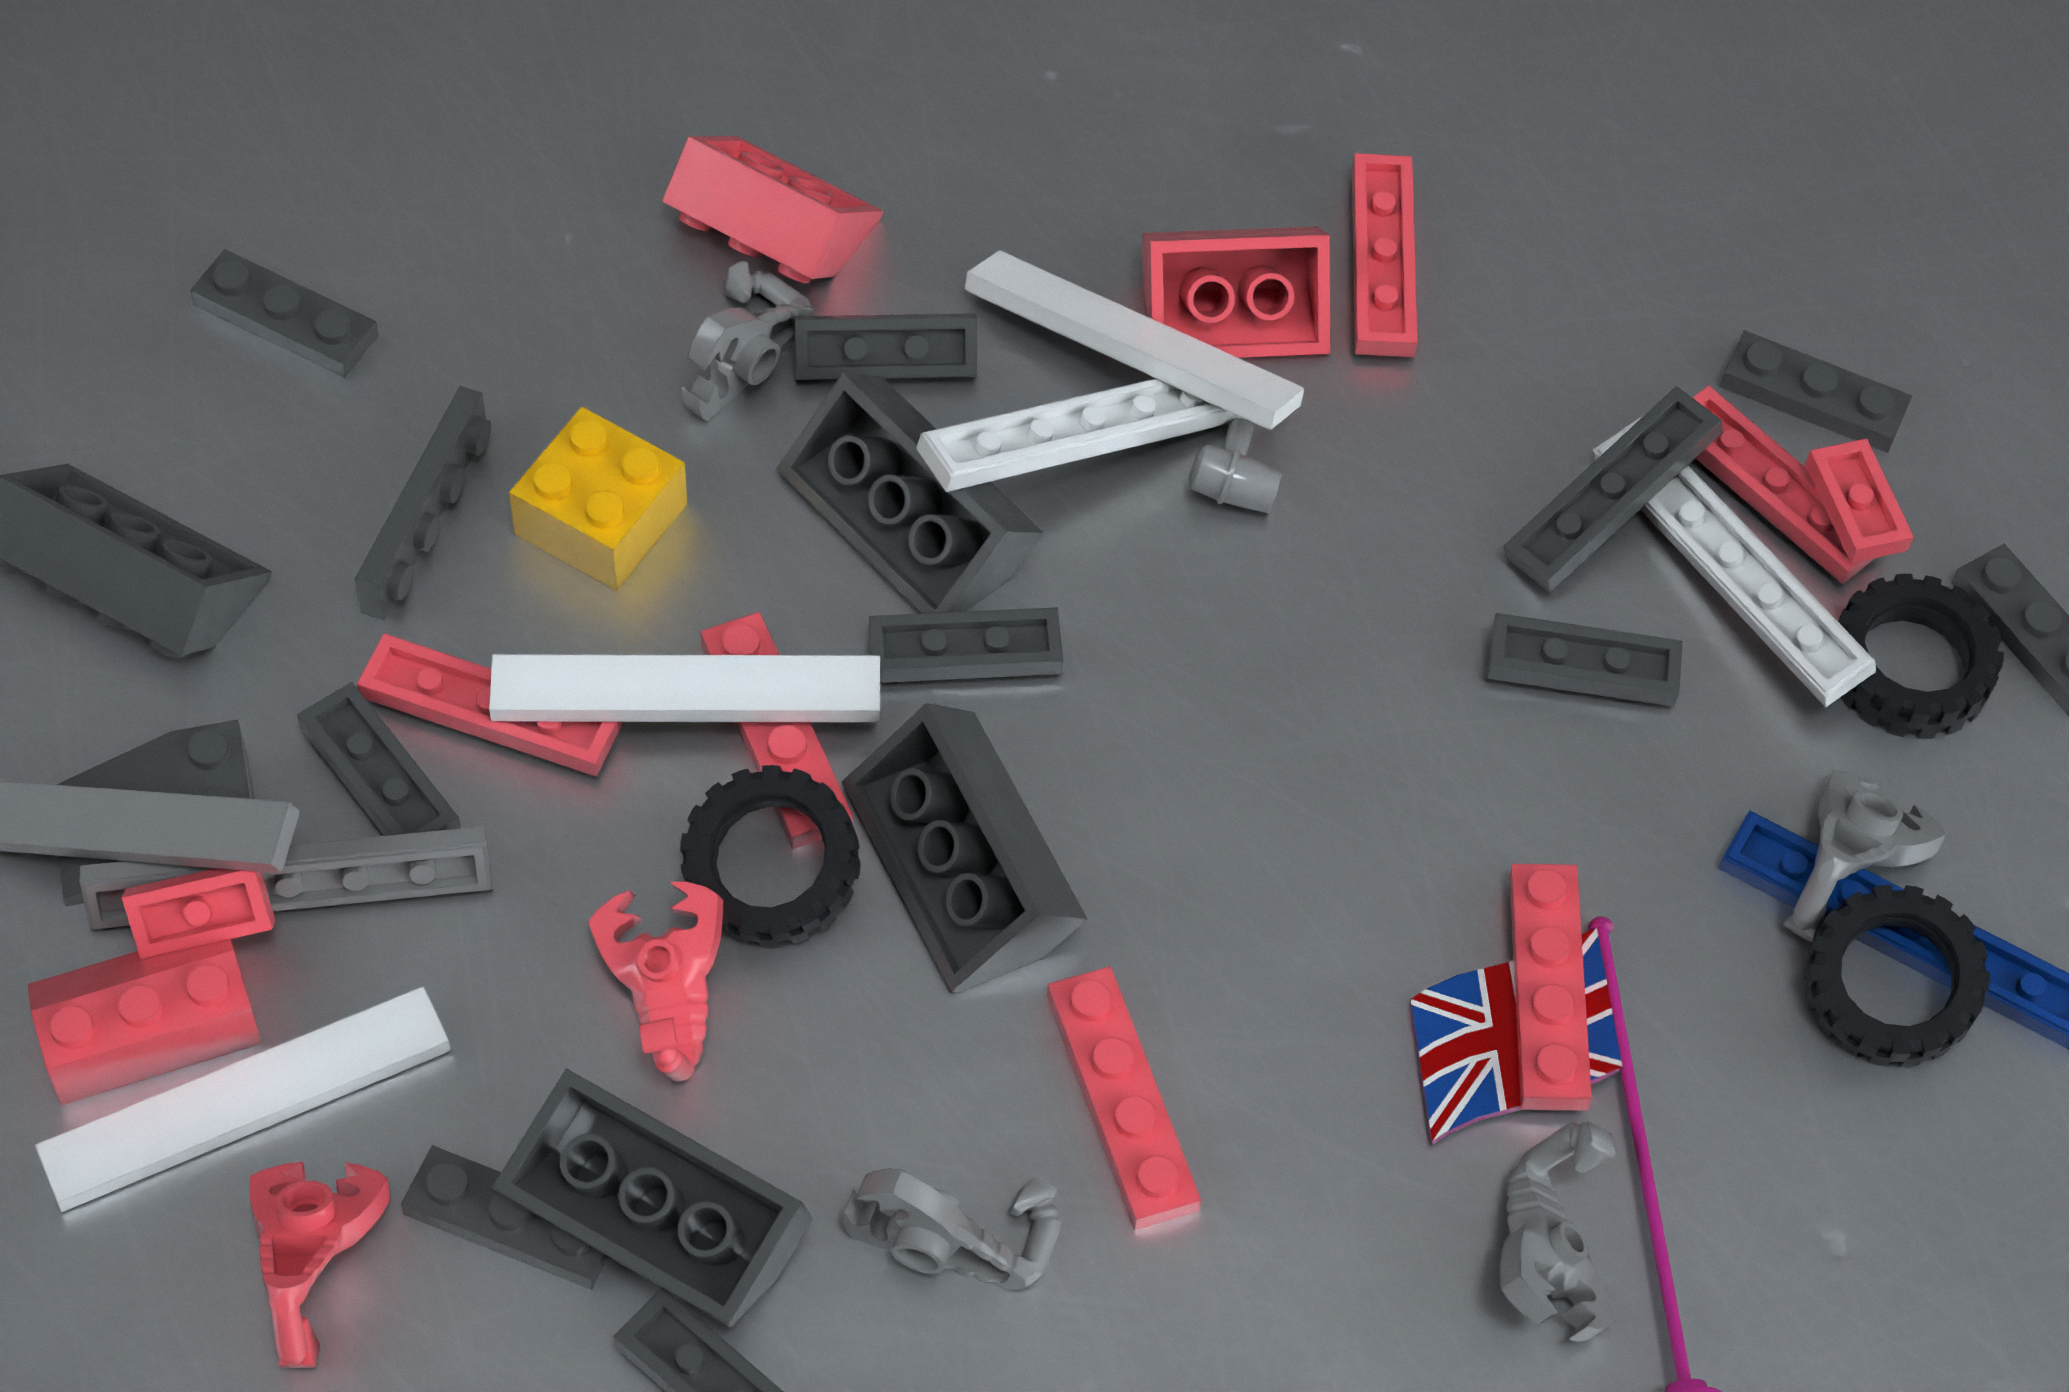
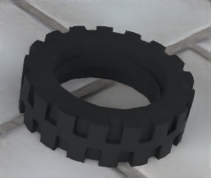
(1950, 615)
(754, 792)
(1926, 917)

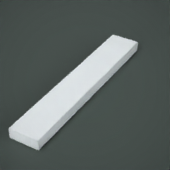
(1135, 339)
(1064, 432)
(1756, 585)
(685, 688)
(242, 1098)

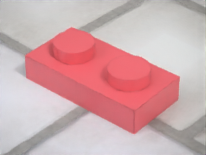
(1859, 500)
(197, 910)

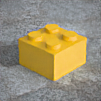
(598, 498)

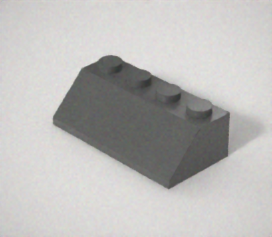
(876, 489)
(123, 559)
(962, 848)
(653, 1199)

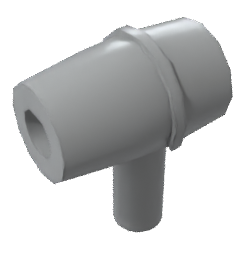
(1233, 476)

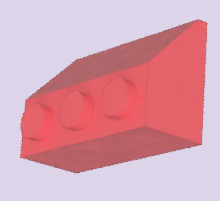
(768, 206)
(1242, 288)
(140, 1018)

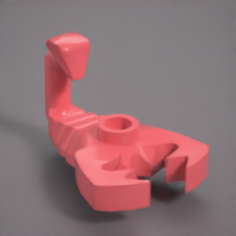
(665, 974)
(299, 1233)

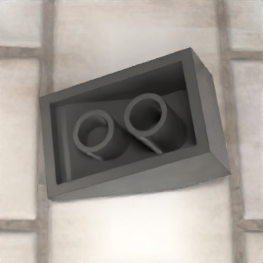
(184, 761)

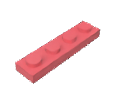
(1384, 255)
(1773, 485)
(459, 697)
(775, 743)
(1549, 987)
(1123, 1098)

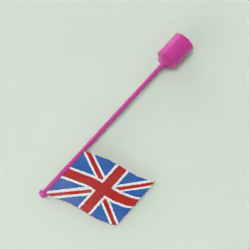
(1472, 1074)

